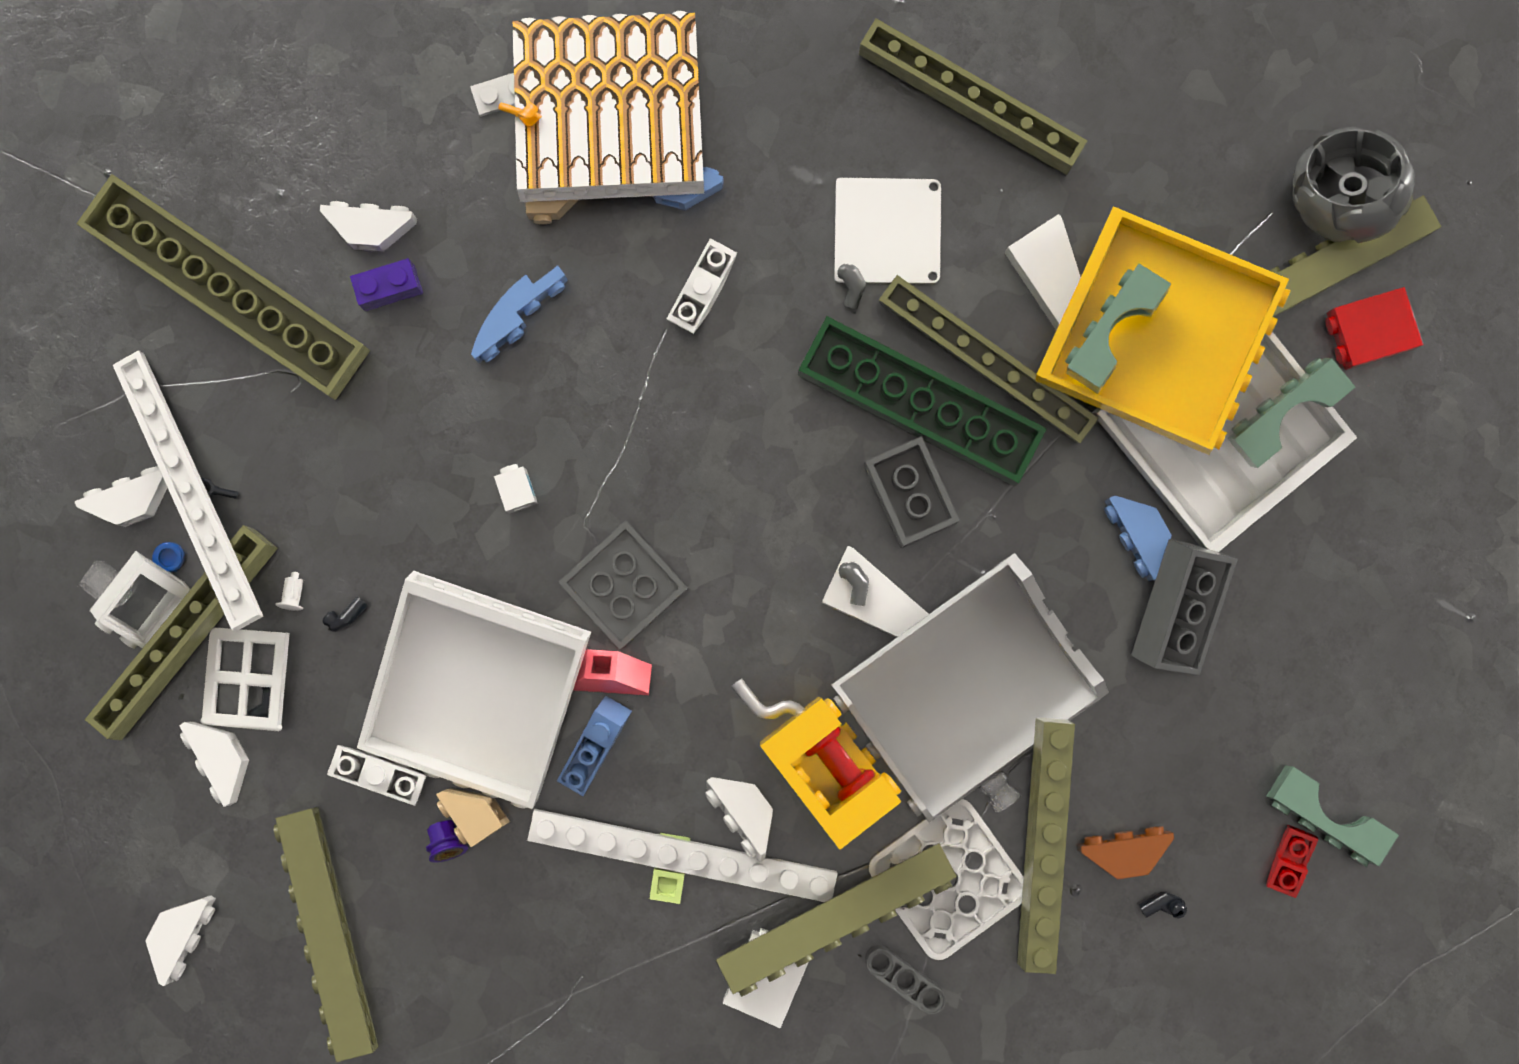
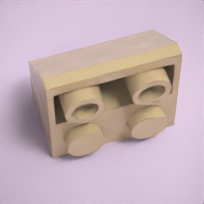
(472, 813)

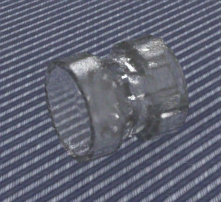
(1000, 792)

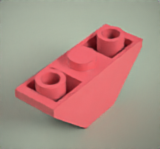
(613, 673)

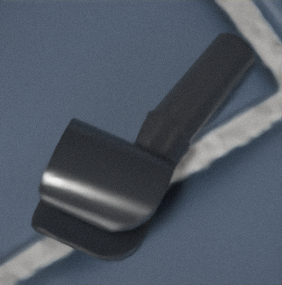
(216, 490)

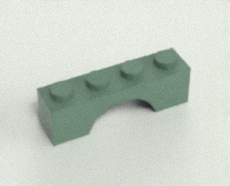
(1139, 295)
(1259, 437)
(1299, 795)

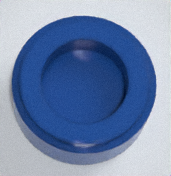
(169, 556)

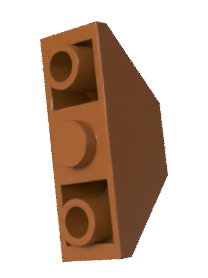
(1127, 853)

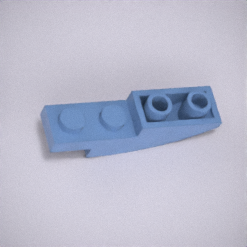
(504, 320)

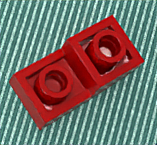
(1291, 861)

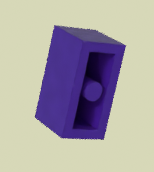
(386, 284)

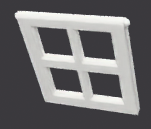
(245, 679)

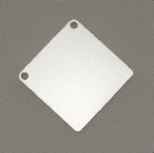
(888, 229)

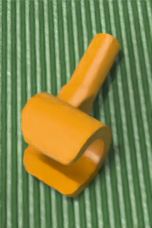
(527, 115)

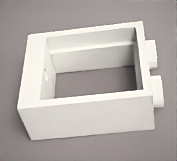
(132, 569)

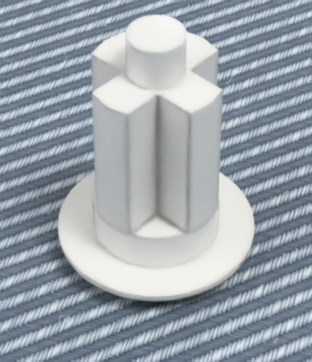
(291, 593)

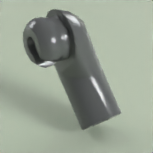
(854, 283)
(857, 579)

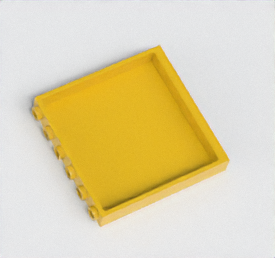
(1193, 353)

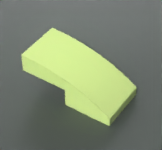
(667, 884)

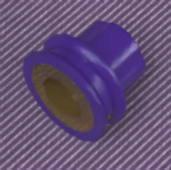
(444, 842)

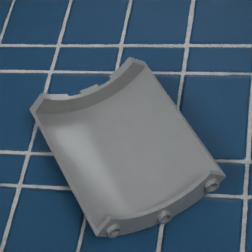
(965, 688)

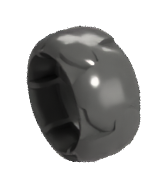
(1347, 214)

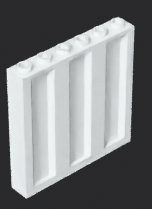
(1220, 492)

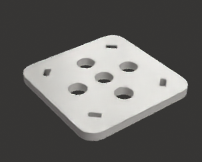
(983, 883)

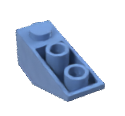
(594, 745)

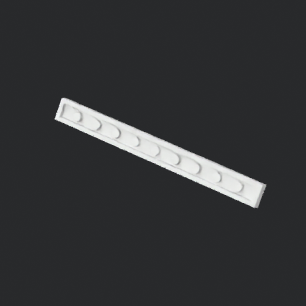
(188, 491)
(681, 855)

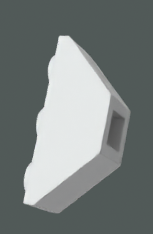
(369, 226)
(702, 286)
(128, 499)
(218, 758)
(377, 774)
(744, 811)
(175, 936)

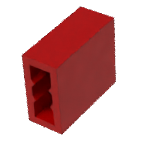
(1373, 328)

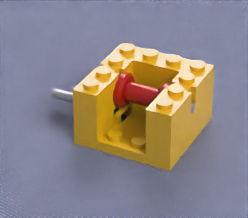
(825, 765)

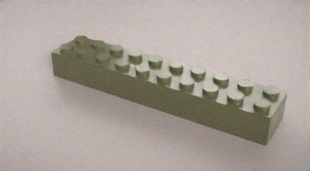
(223, 287)

